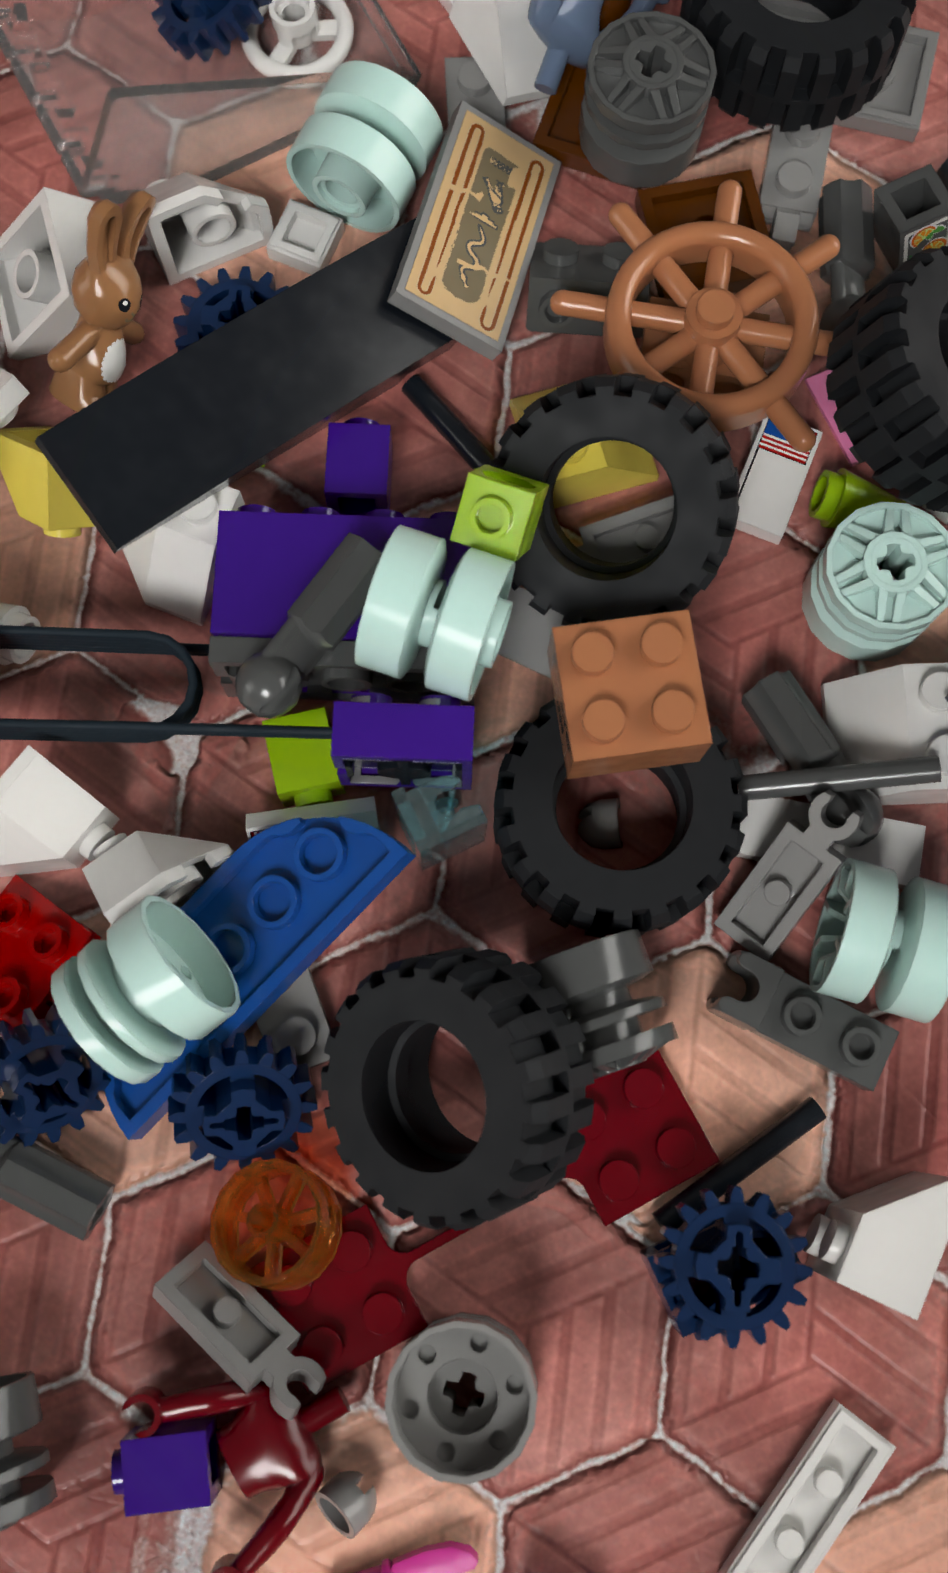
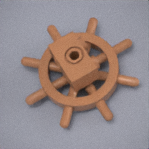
(710, 337)

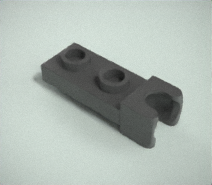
(806, 1022)

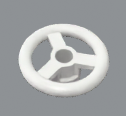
(296, 29)

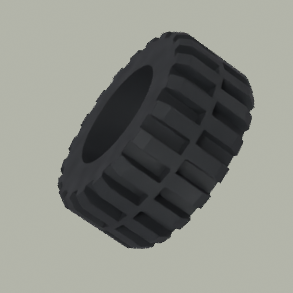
(795, 69)
(894, 379)
(702, 483)
(605, 898)
(386, 1099)

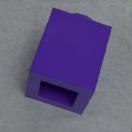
(358, 466)
(168, 1469)

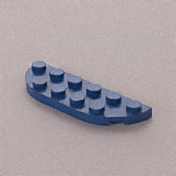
(271, 918)

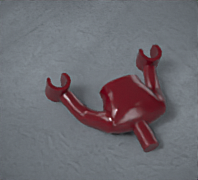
(259, 1450)

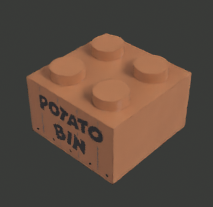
(628, 694)

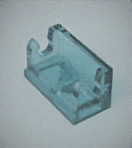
(432, 824)

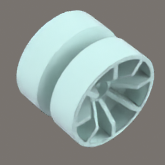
(365, 146)
(416, 608)
(883, 939)

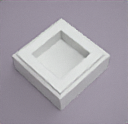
(305, 237)

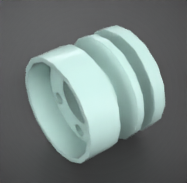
(862, 608)
(144, 990)

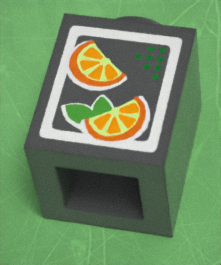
(911, 215)

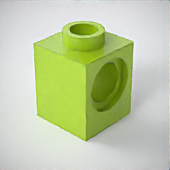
(499, 512)
(302, 765)

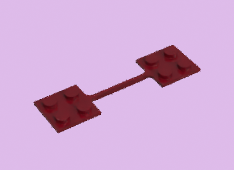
(633, 1152)

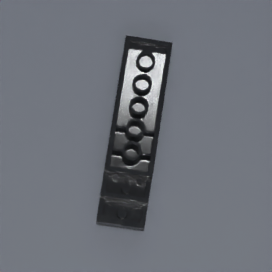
(242, 394)

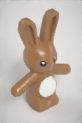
(108, 298)

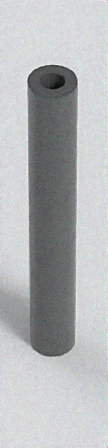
(841, 778)

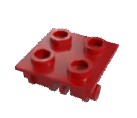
(33, 944)

